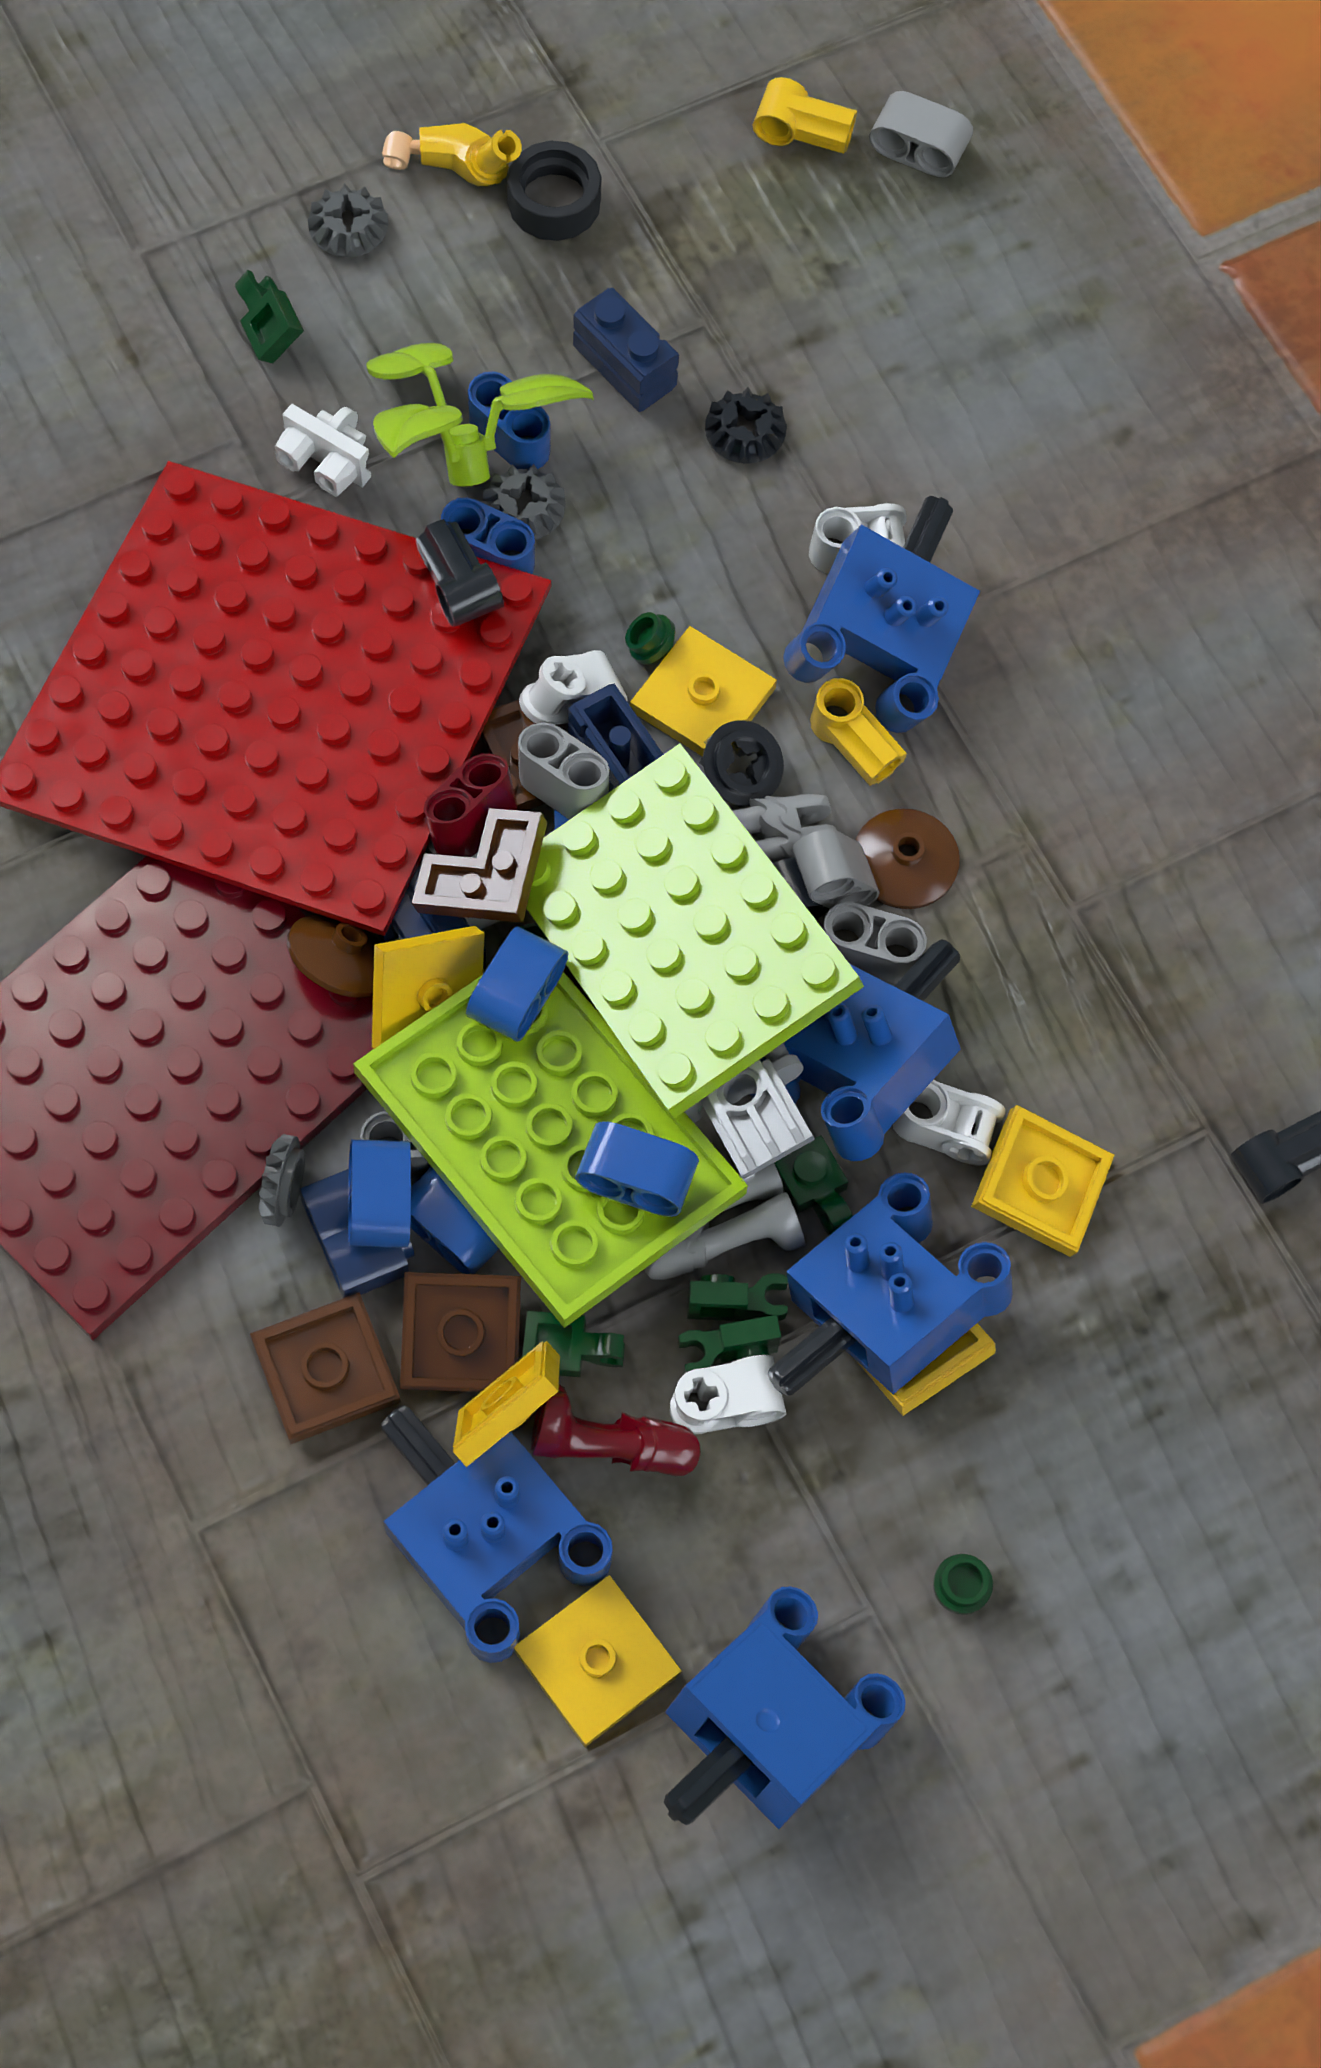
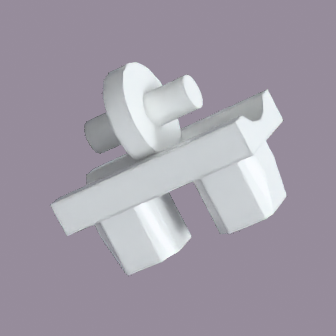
(327, 440)

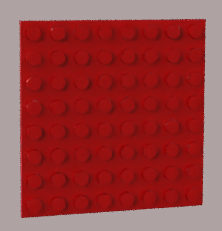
(265, 698)

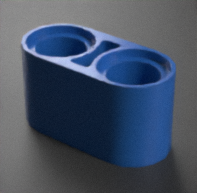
(511, 424)
(493, 533)
(517, 983)
(637, 1168)
(379, 1193)
(448, 1225)

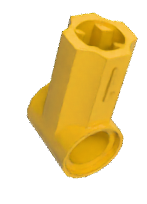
(791, 114)
(856, 735)

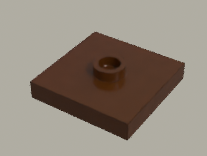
(458, 1330)
(325, 1368)

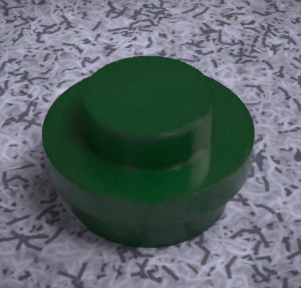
(650, 637)
(962, 1584)

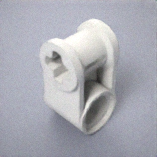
(841, 522)
(563, 683)
(952, 1123)
(736, 1393)

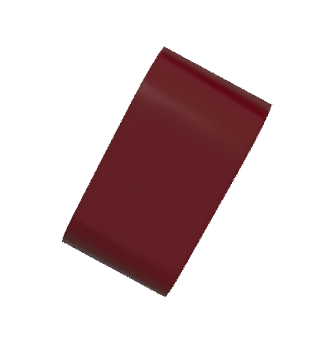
(461, 804)

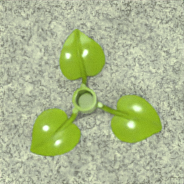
(463, 444)

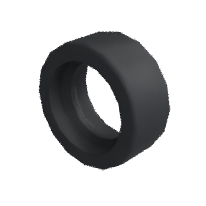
(554, 159)

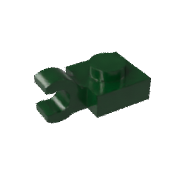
(270, 319)
(814, 1181)
(724, 1299)
(733, 1341)
(573, 1343)

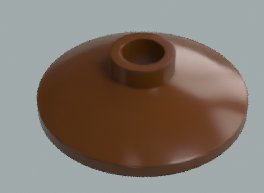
(914, 879)
(334, 954)

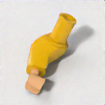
(457, 147)

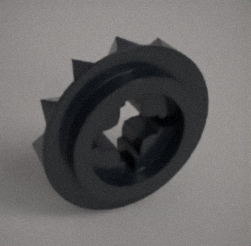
(739, 443)
(744, 739)

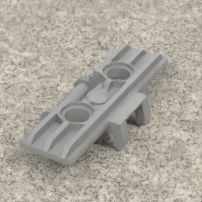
(765, 1126)

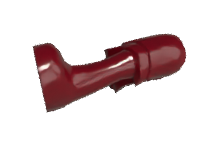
(639, 1442)

